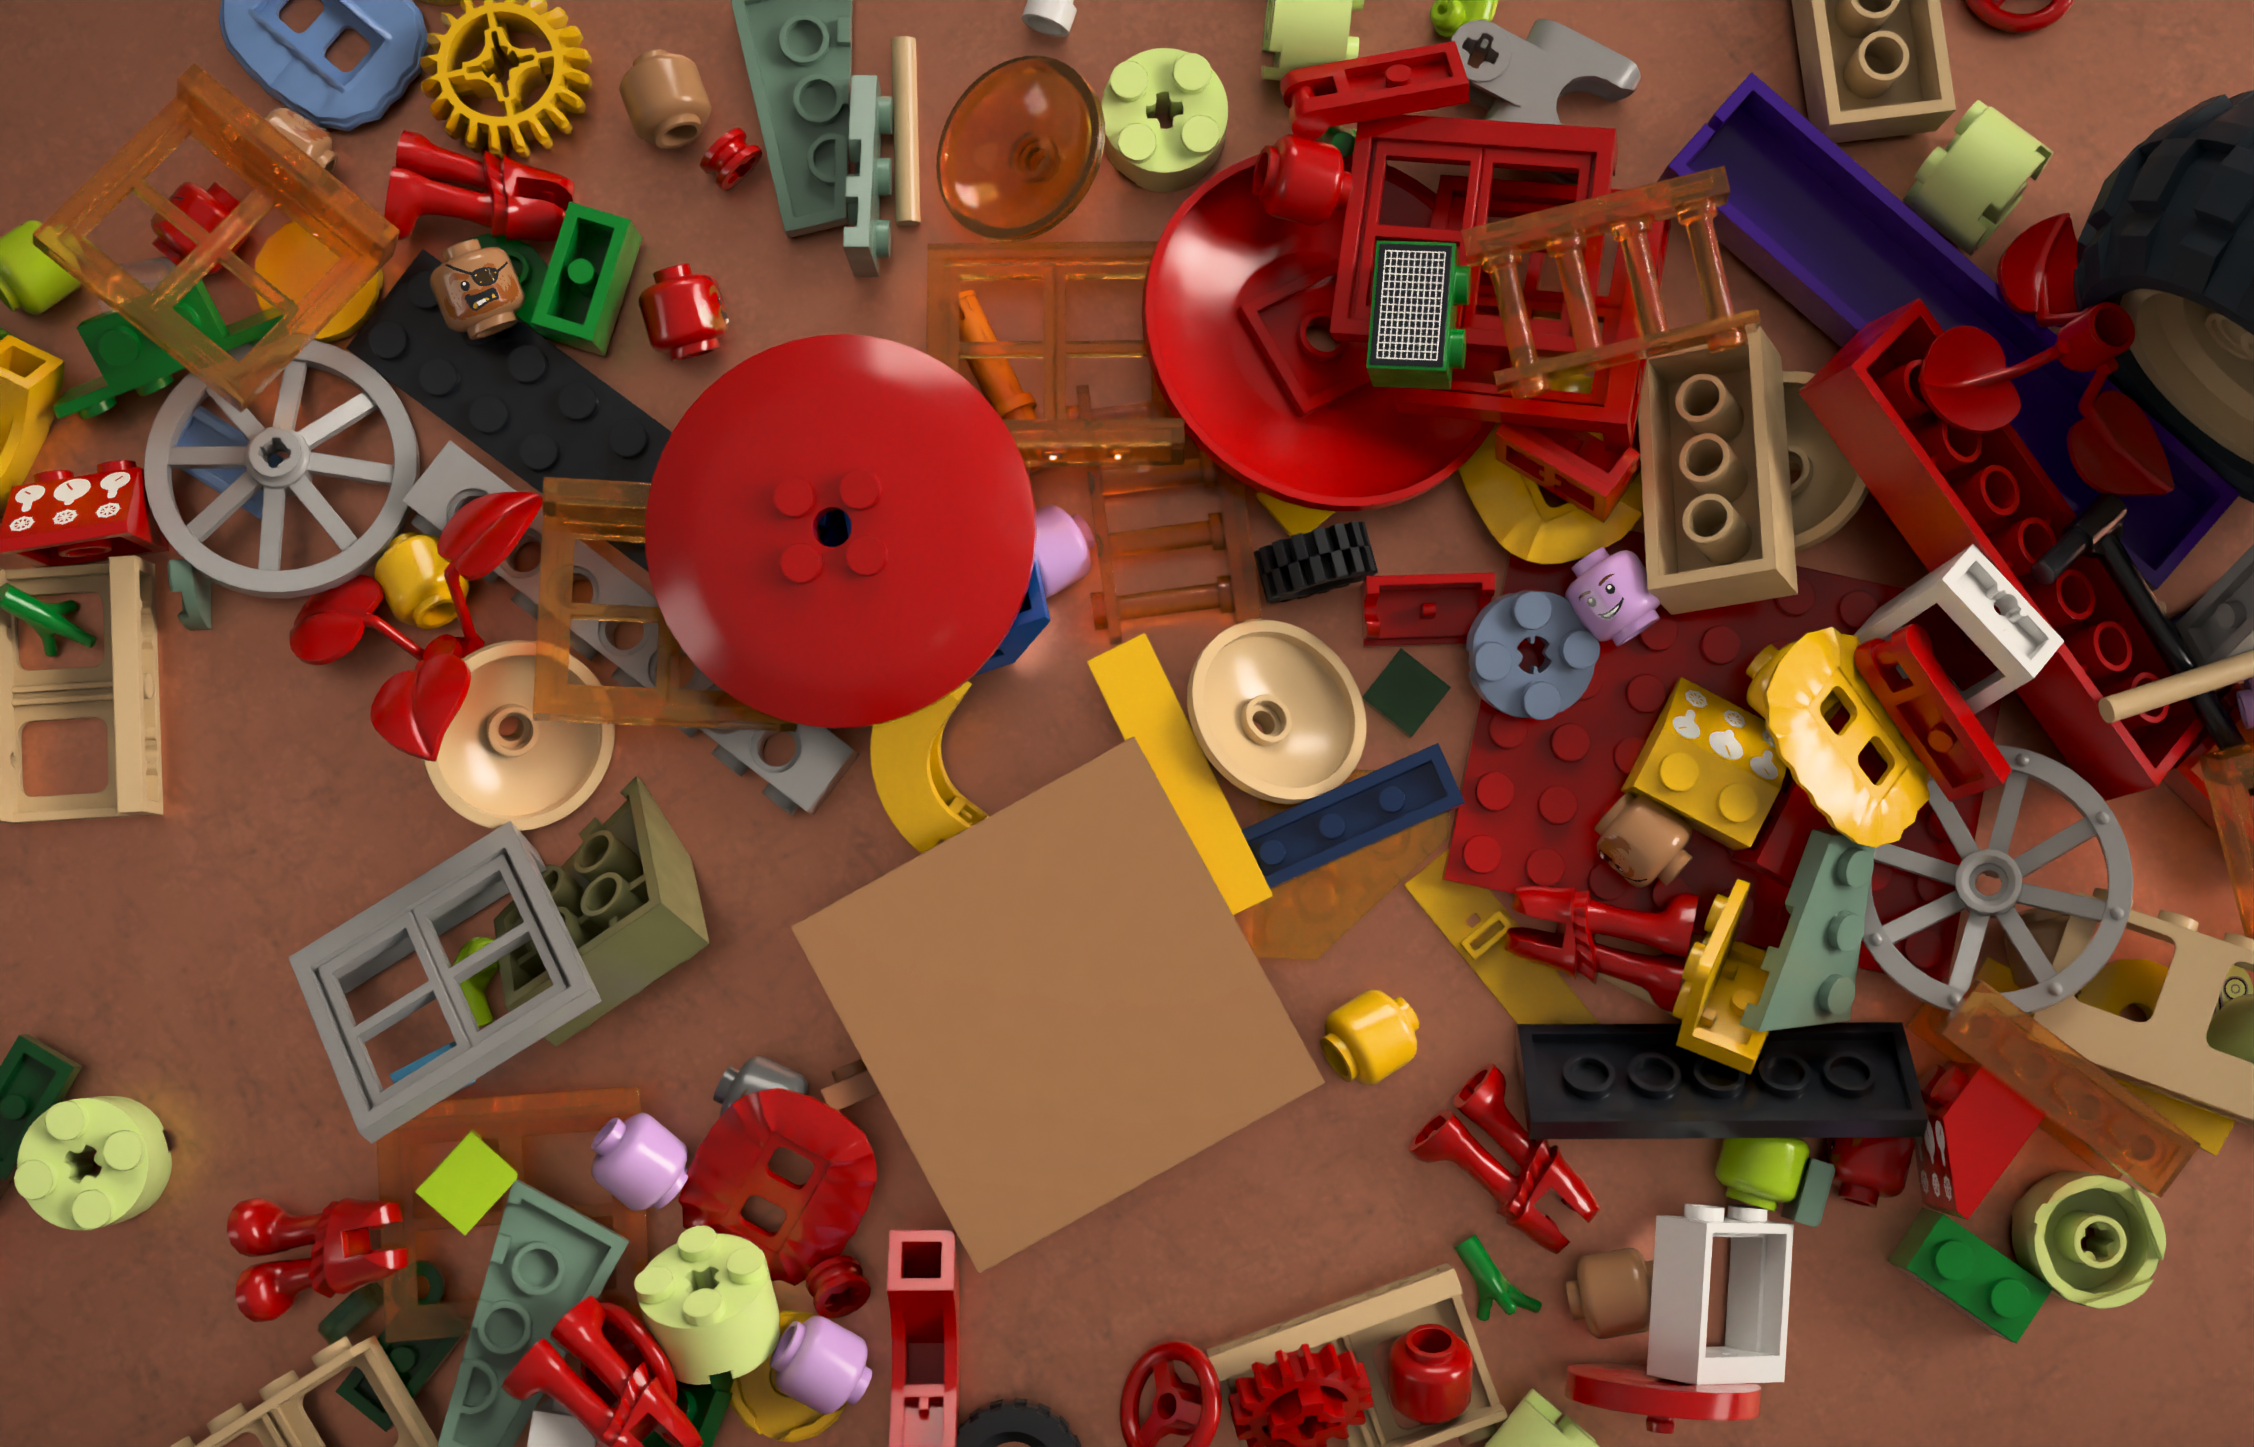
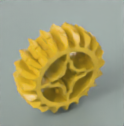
(531, 70)

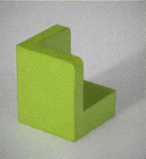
(467, 1182)

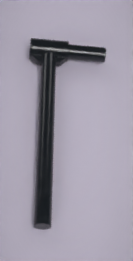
(2097, 534)

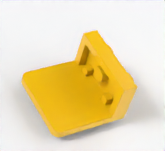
(1718, 985)

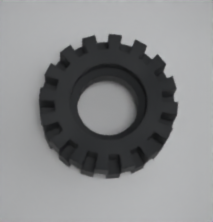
(1315, 562)

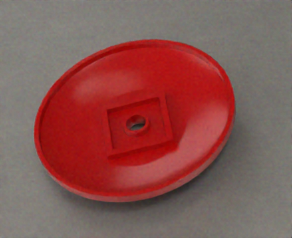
(1234, 357)
(932, 548)

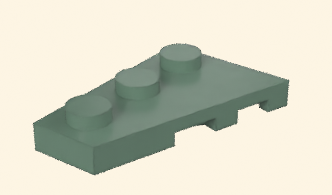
(869, 118)
(1820, 951)

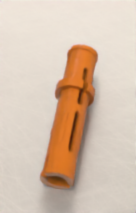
(993, 374)

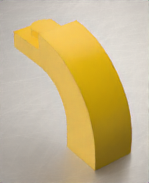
(27, 392)
(913, 777)

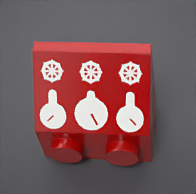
(81, 517)
(1969, 1136)

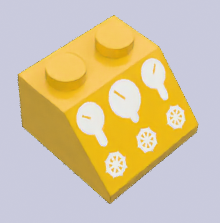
(1710, 766)

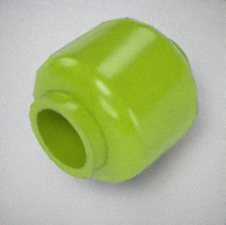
(30, 276)
(1762, 1169)

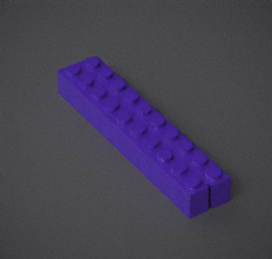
(1857, 252)

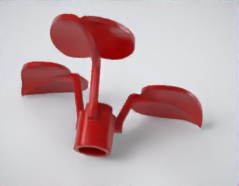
(1972, 389)
(419, 704)

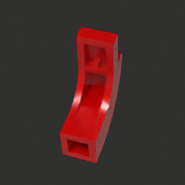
(924, 1337)

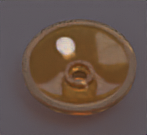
(1002, 134)

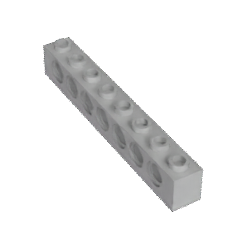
(819, 755)

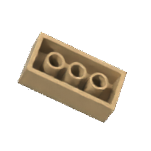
(1874, 67)
(1716, 477)

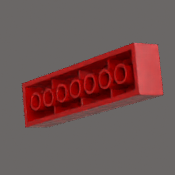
(1991, 492)

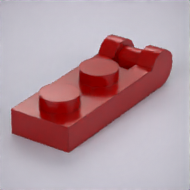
(1374, 88)
(1931, 713)

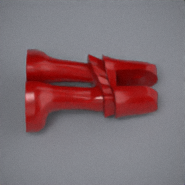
(514, 201)
(1574, 943)
(1537, 1164)
(337, 1260)
(641, 1402)

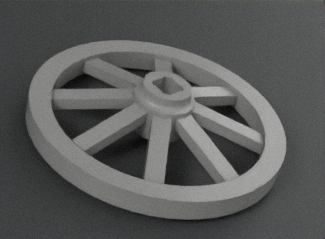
(288, 479)
(1996, 863)

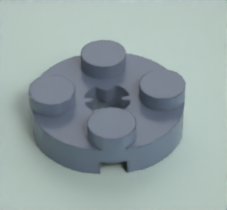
(1494, 656)

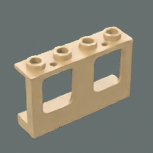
(118, 691)
(2171, 1047)
(1360, 1326)
(283, 1421)

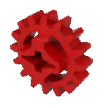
(1301, 1399)

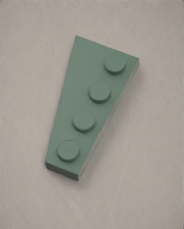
(802, 95)

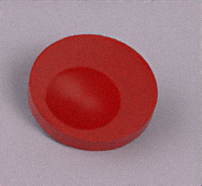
(1632, 1391)

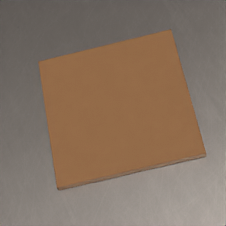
(1057, 1005)

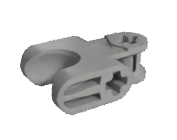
(1528, 76)

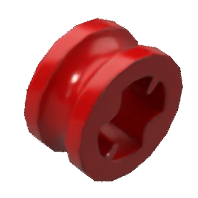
(731, 158)
(838, 1286)

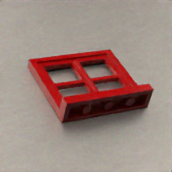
(1483, 147)
(1615, 390)

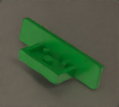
(135, 362)

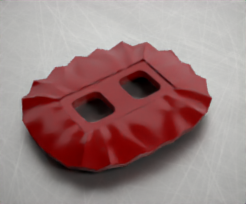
(734, 1166)

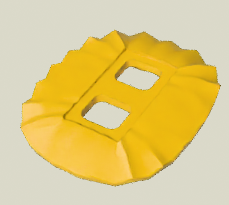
(1523, 520)
(1828, 762)

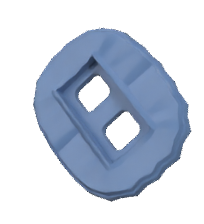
(295, 65)

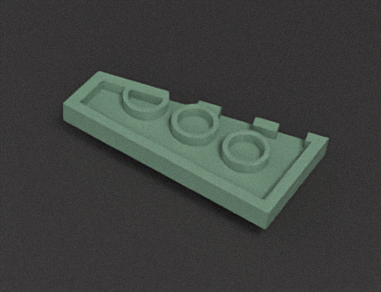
(537, 1272)

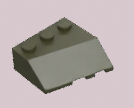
(626, 905)

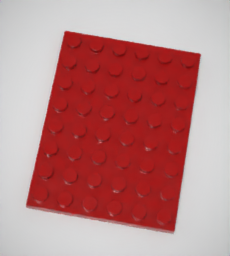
(1547, 783)

